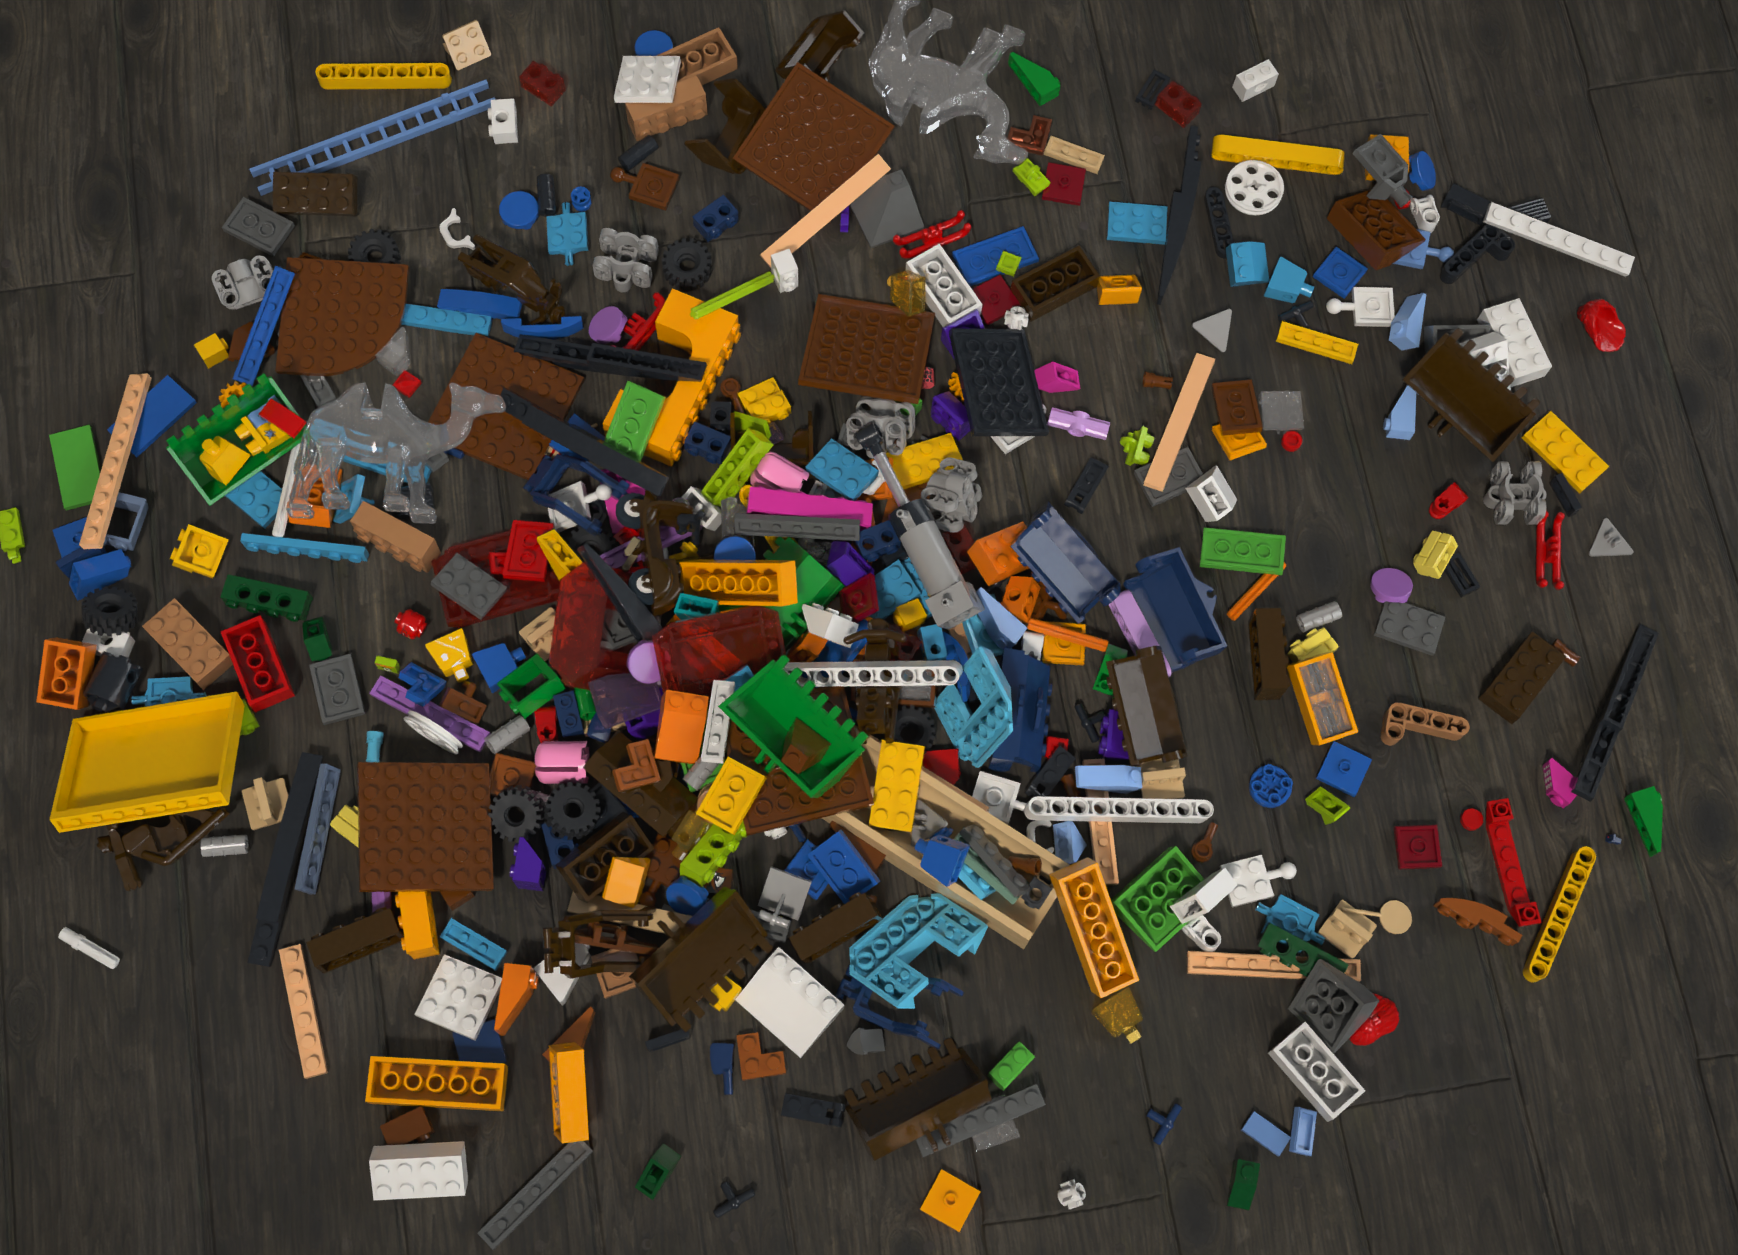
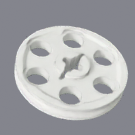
(1251, 195)
(433, 732)

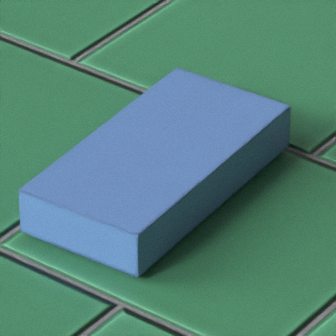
(1302, 1131)
(1266, 1133)

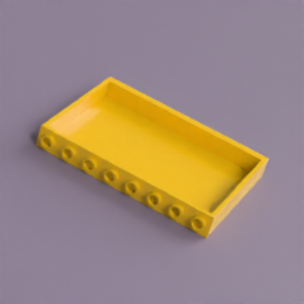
(148, 762)

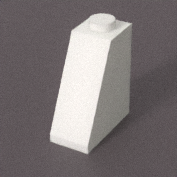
(1204, 896)
(559, 983)

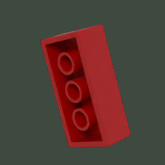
(257, 663)

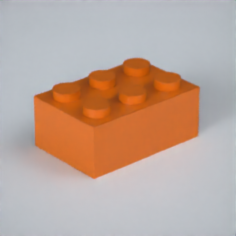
(995, 556)
(65, 672)

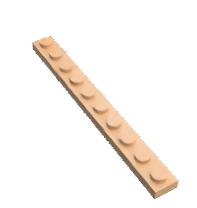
(115, 462)

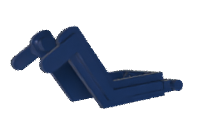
(550, 472)
(861, 994)

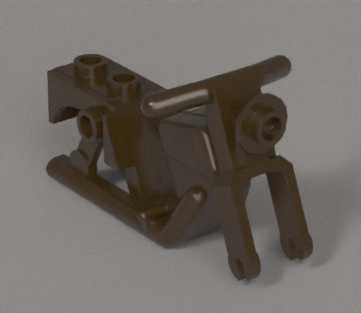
(517, 274)
(878, 704)
(156, 844)

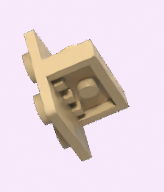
(466, 45)
(539, 633)
(1162, 780)
(265, 802)
(1347, 930)

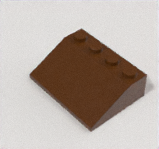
(1374, 229)

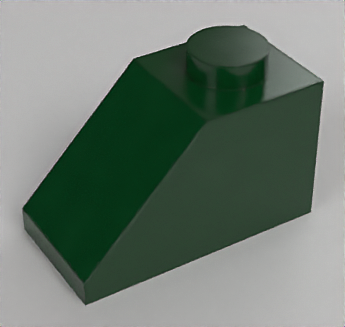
(317, 639)
(657, 1171)
(1242, 1184)

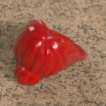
(1602, 324)
(1381, 1022)

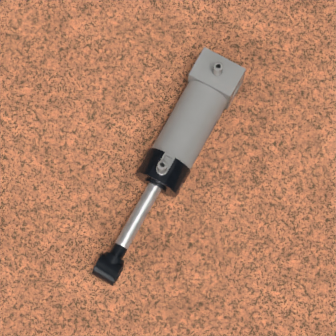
(949, 595)

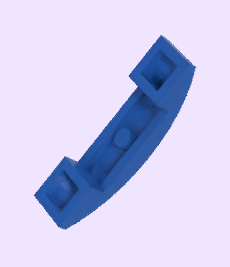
(568, 327)
(956, 652)

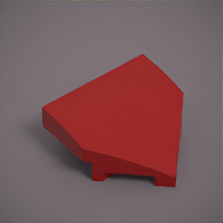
(943, 764)

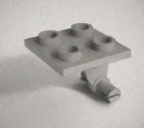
(783, 895)

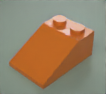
(322, 517)
(680, 726)
(515, 992)

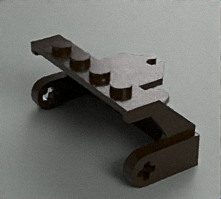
(1146, 707)
(658, 804)

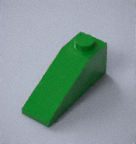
(1037, 80)
(1647, 815)

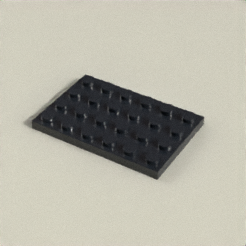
(998, 382)

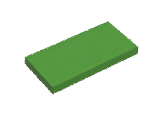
(634, 419)
(76, 465)
(1243, 551)

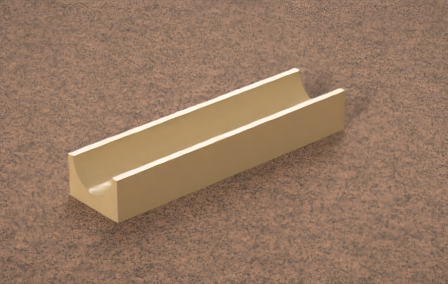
(1013, 921)

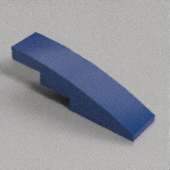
(480, 303)

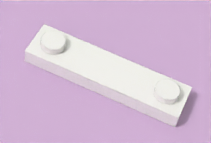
(717, 723)

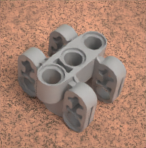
(634, 271)
(244, 282)
(888, 419)
(1531, 483)
(955, 494)

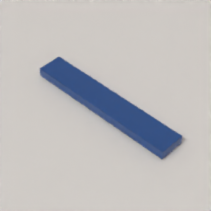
(263, 325)

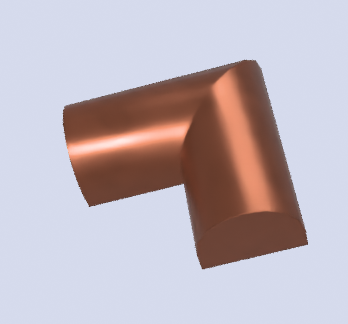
(1034, 139)

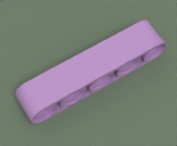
(1134, 624)

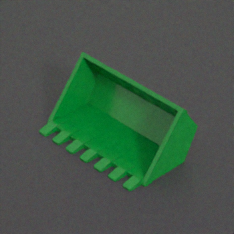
(225, 420)

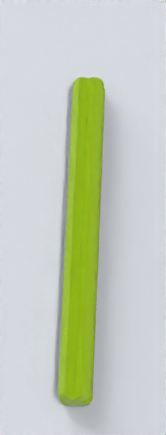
(732, 295)

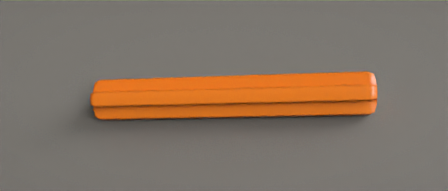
(1245, 601)
(1067, 634)

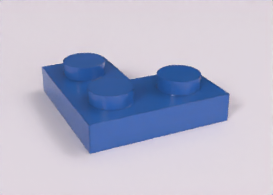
(424, 684)

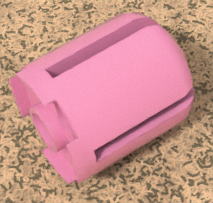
(778, 473)
(561, 762)

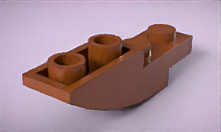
(1471, 913)

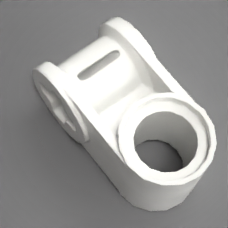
(1424, 211)
(1032, 644)
(1200, 931)

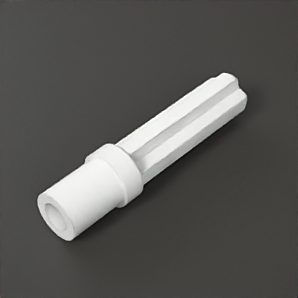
(91, 949)

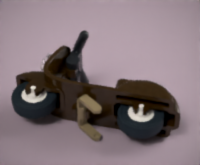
(659, 579)

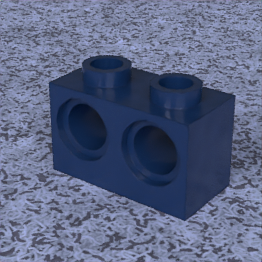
(712, 215)
(710, 439)
(874, 537)
(569, 716)
(556, 844)

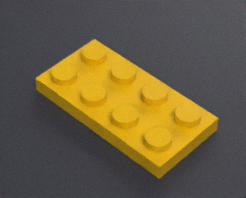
(1565, 452)
(923, 459)
(897, 786)

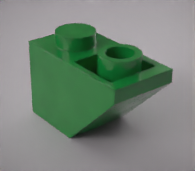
(1112, 653)

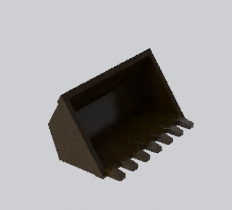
(1470, 395)
(700, 957)
(918, 1101)

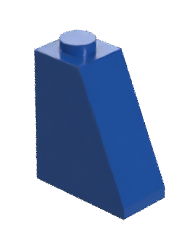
(98, 572)

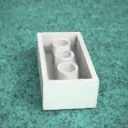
(945, 287)
(1525, 350)
(1316, 1072)
(418, 1170)

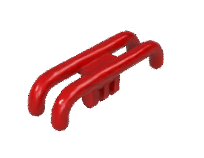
(932, 236)
(643, 328)
(1549, 552)

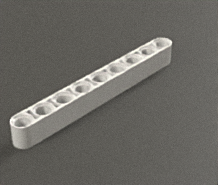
(876, 669)
(1128, 806)

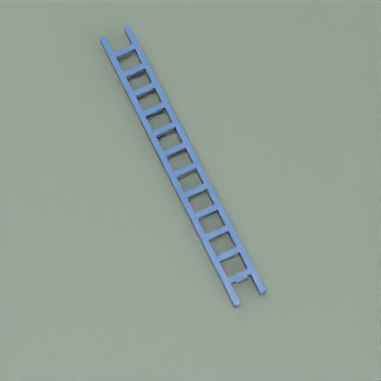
(386, 142)

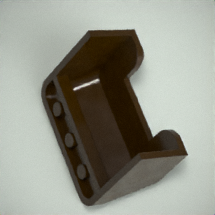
(821, 44)

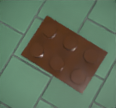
(1236, 407)

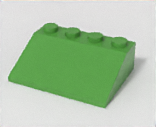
(1148, 897)

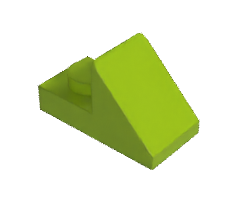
(1327, 805)

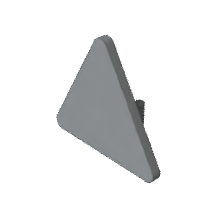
(1215, 328)
(1609, 542)
(926, 823)

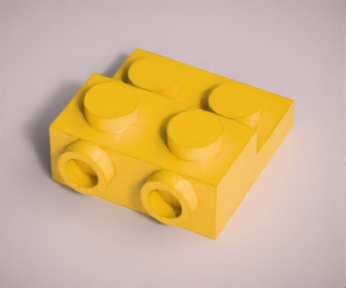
(765, 401)
(198, 551)

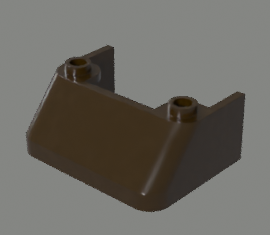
(743, 114)
(798, 452)

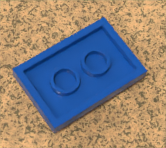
(843, 866)

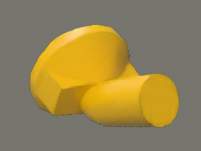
(688, 550)

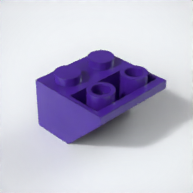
(950, 414)
(847, 563)
(645, 725)
(1111, 741)
(528, 868)

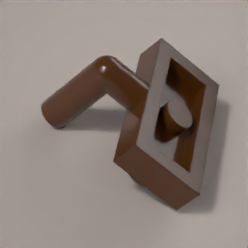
(1045, 602)
(463, 704)

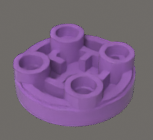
(607, 325)
(1391, 585)
(642, 662)

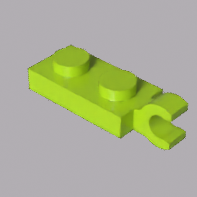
(11, 534)

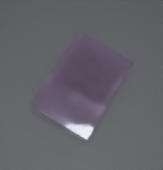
(623, 698)

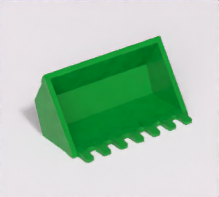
(813, 586)
(766, 711)

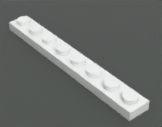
(1558, 239)

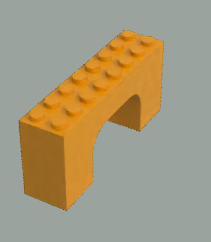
(706, 341)

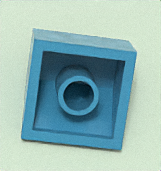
(1247, 263)

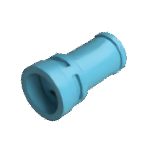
(374, 741)

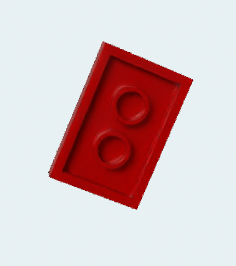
(524, 555)

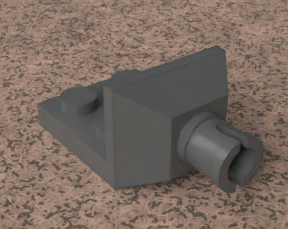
(1386, 168)
(615, 632)

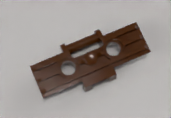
(621, 941)

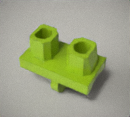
(1031, 177)
(1134, 444)

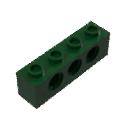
(237, 586)
(1273, 934)

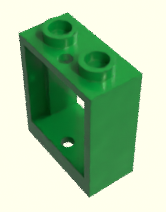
(522, 676)

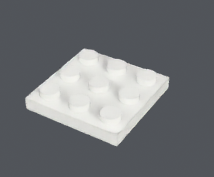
(647, 79)
(459, 997)

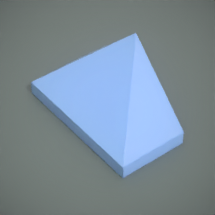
(1068, 842)

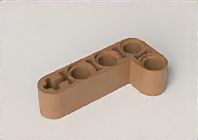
(1425, 726)

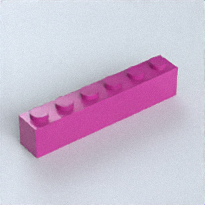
(800, 504)

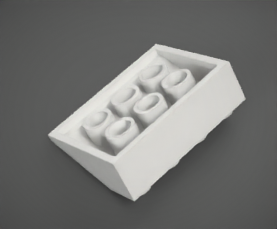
(789, 1002)

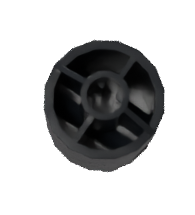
(112, 683)

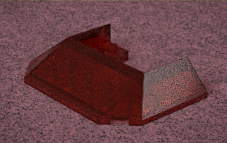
(579, 629)

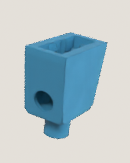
(1288, 282)
(932, 637)

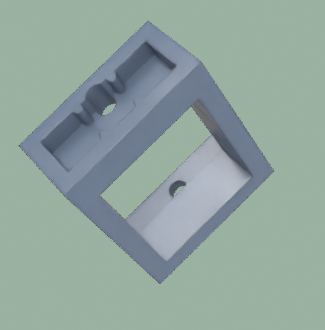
(133, 504)

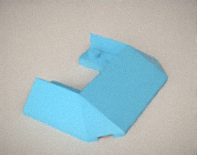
(987, 728)
(885, 951)

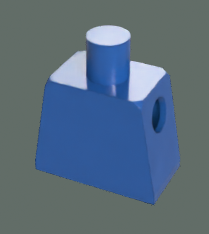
(497, 663)
(942, 858)

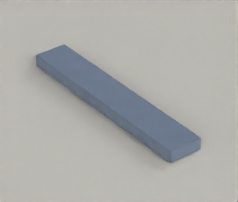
(317, 829)

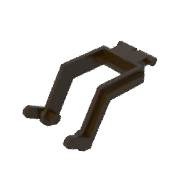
(562, 942)

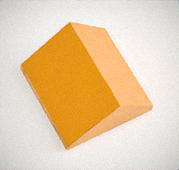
(1118, 289)
(626, 880)

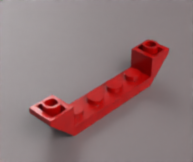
(1507, 863)

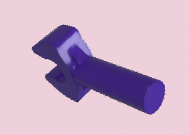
(844, 220)

